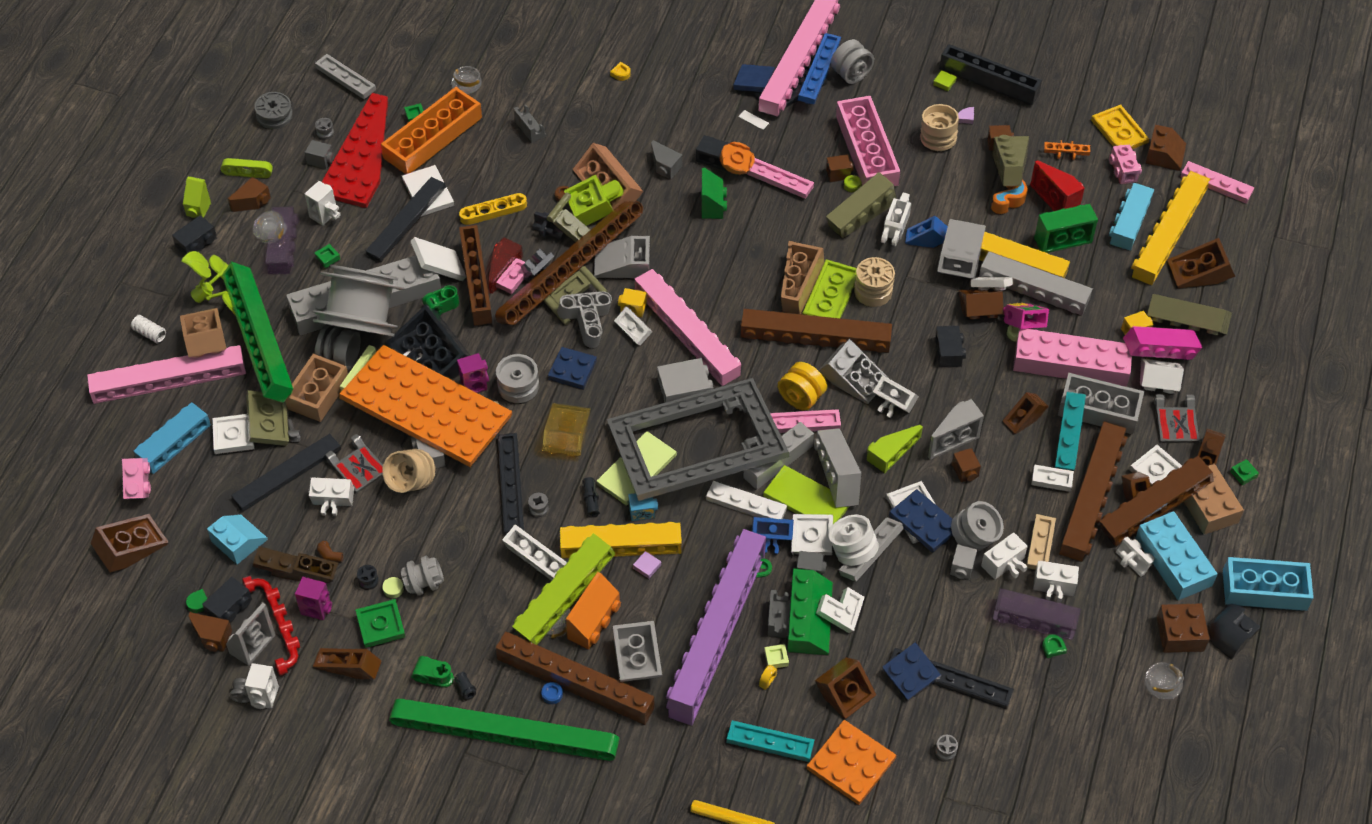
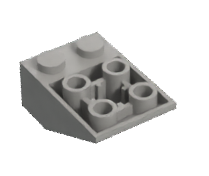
(961, 249)
(623, 258)
(852, 371)

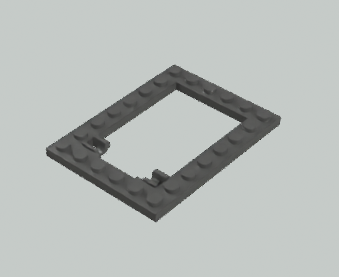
(741, 394)

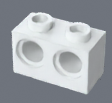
(261, 686)

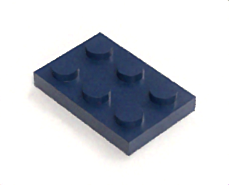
(923, 520)

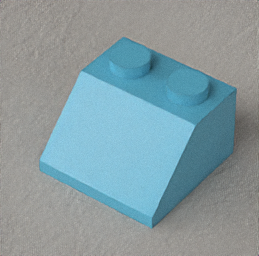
(235, 537)

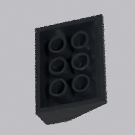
(434, 339)

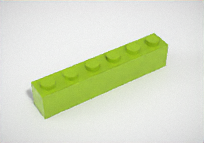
(563, 589)

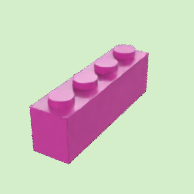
(1162, 342)

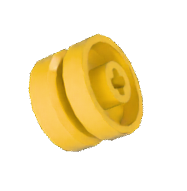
(802, 386)

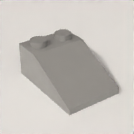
(958, 428)
(252, 636)
(637, 651)

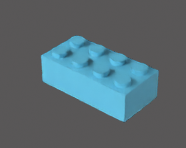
(1176, 555)
(1267, 583)

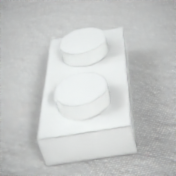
(984, 283)
(633, 326)
(1052, 478)

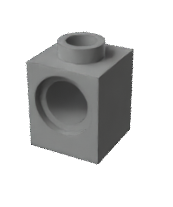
(963, 562)

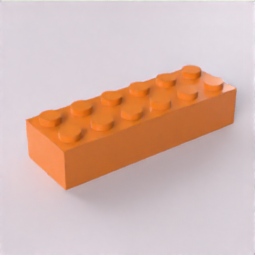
(431, 130)

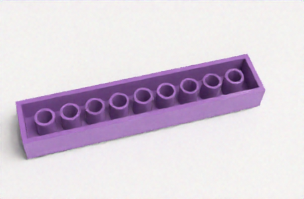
(716, 627)

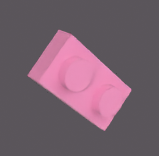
(512, 277)

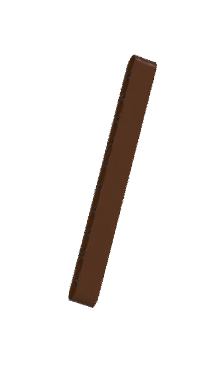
(578, 253)

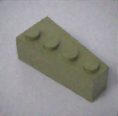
(1010, 158)
(862, 205)
(1190, 314)

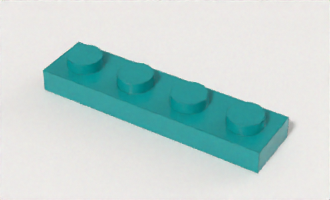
(1070, 431)
(770, 741)

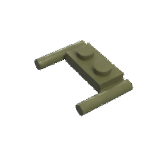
(566, 221)
(574, 285)

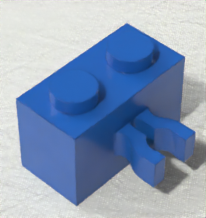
(773, 529)

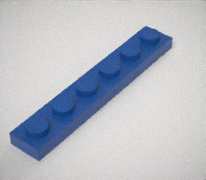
(819, 69)

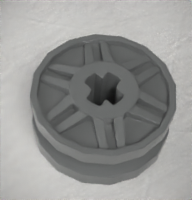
(273, 110)

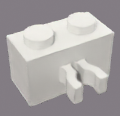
(321, 203)
(894, 394)
(331, 492)
(1005, 556)
(1055, 579)

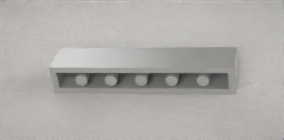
(1038, 283)

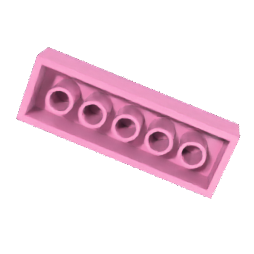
(866, 139)
(1063, 354)

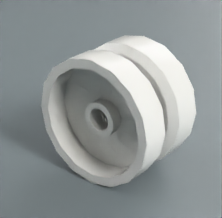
(853, 540)

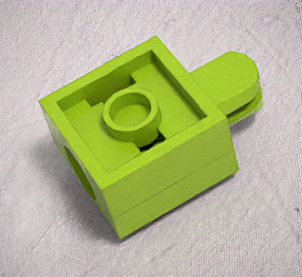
(592, 200)

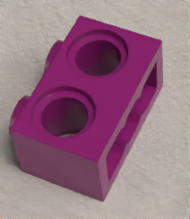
(473, 373)
(313, 598)

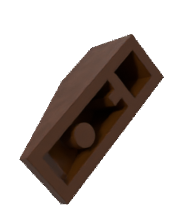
(348, 662)

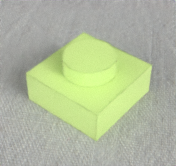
(776, 656)

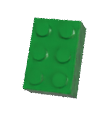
(1066, 228)

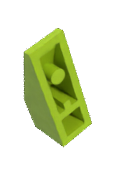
(891, 448)

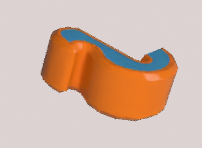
(1013, 198)

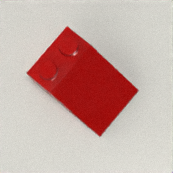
(1056, 187)

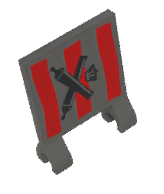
(1177, 423)
(360, 466)

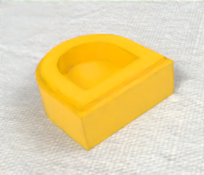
(620, 72)
(768, 676)

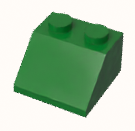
(713, 195)

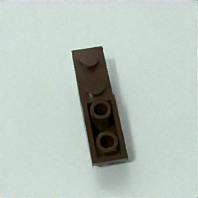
(294, 567)

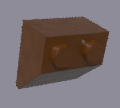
(1166, 148)
(981, 302)
(846, 687)

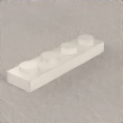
(745, 502)

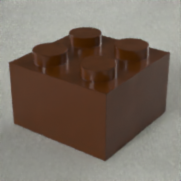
(1182, 628)

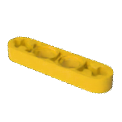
(492, 205)

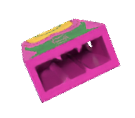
(1017, 315)

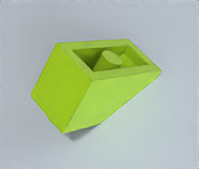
(196, 197)

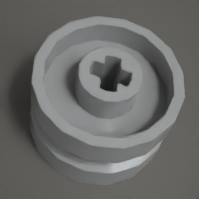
(852, 61)
(517, 378)
(977, 526)

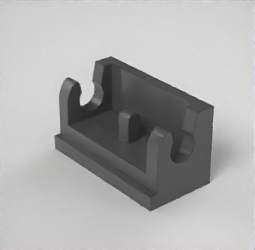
(528, 124)
(779, 615)

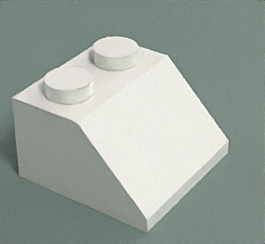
(1161, 375)

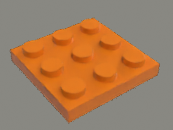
(851, 762)

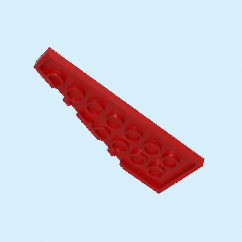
(359, 161)

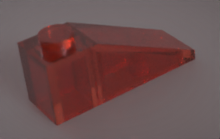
(503, 255)

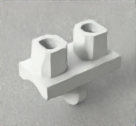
(1133, 556)

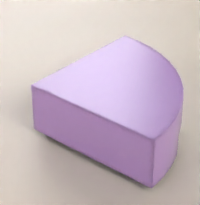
(966, 115)

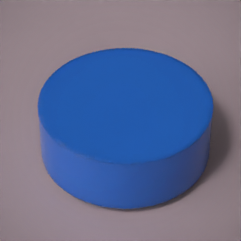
(552, 693)

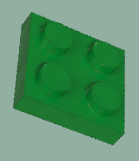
(380, 623)

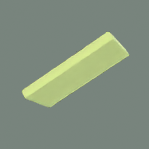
(656, 457)

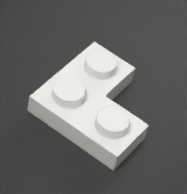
(842, 613)

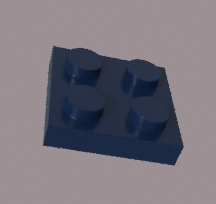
(572, 368)
(911, 671)

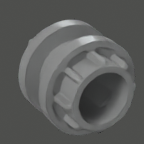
(422, 575)

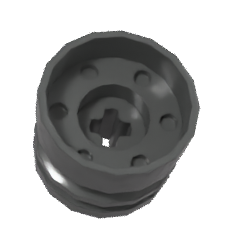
(338, 345)

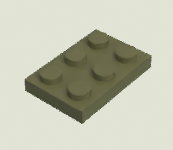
(266, 419)

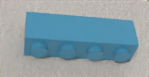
(173, 437)

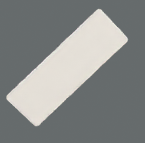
(753, 119)

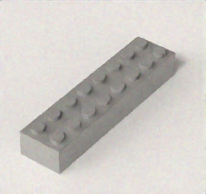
(410, 276)

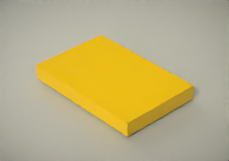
(1119, 127)

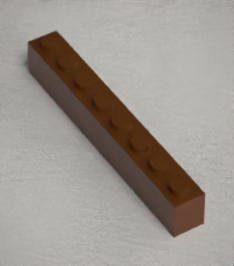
(815, 330)
(1092, 492)
(575, 678)

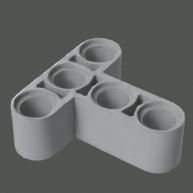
(587, 309)

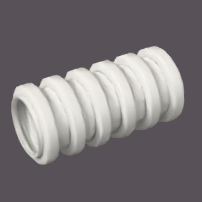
(148, 329)

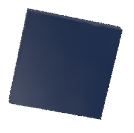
(753, 77)

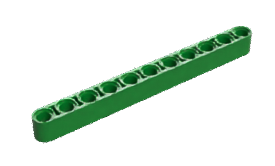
(504, 729)

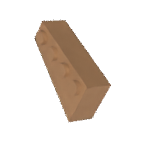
(801, 273)

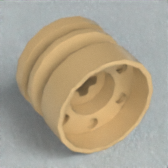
(939, 127)
(874, 281)
(408, 470)

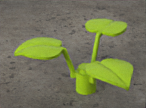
(200, 266)

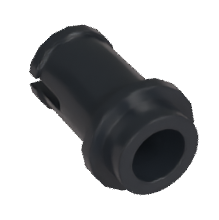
(467, 689)

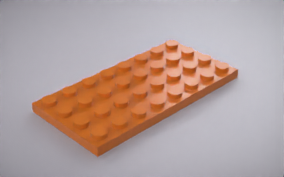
(426, 405)

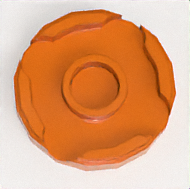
(737, 158)

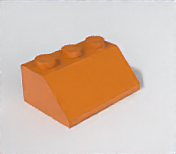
(592, 612)

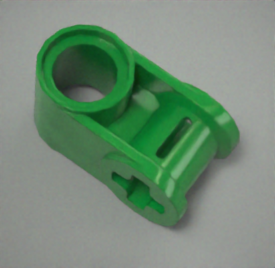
(442, 299)
(432, 672)

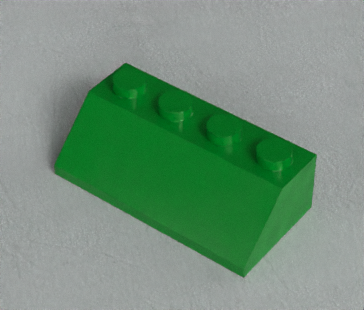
(807, 630)

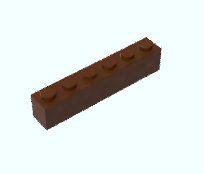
(475, 275)
(1157, 500)

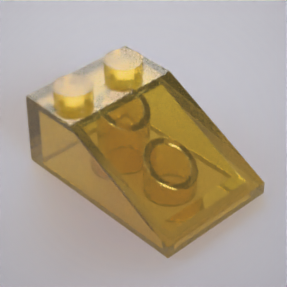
(566, 429)

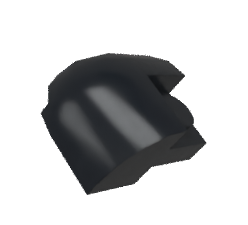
(1232, 630)

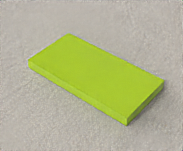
(831, 290)
(802, 494)

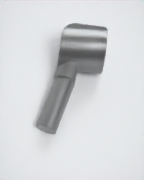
(294, 435)

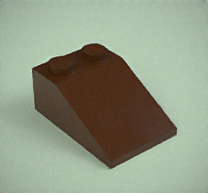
(1201, 265)
(127, 541)

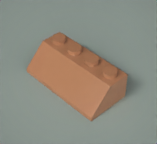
(604, 165)

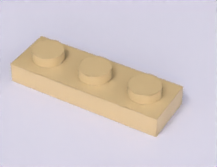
(1041, 540)

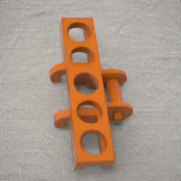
(1075, 149)

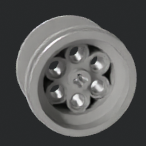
(358, 300)

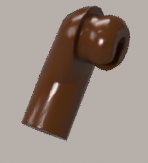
(326, 553)

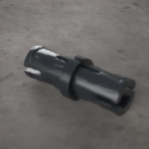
(591, 497)

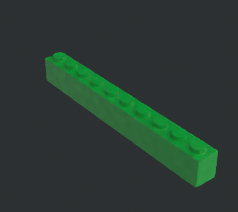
(257, 332)

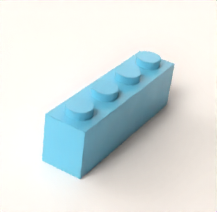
(1131, 216)

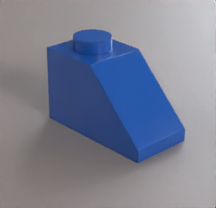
(927, 233)

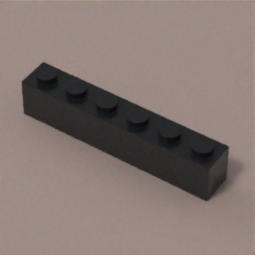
(990, 74)

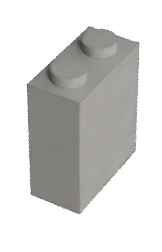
(683, 379)

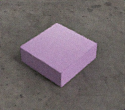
(647, 564)

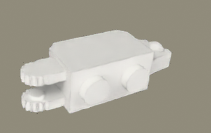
(897, 219)

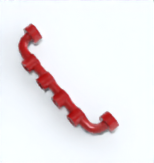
(285, 627)

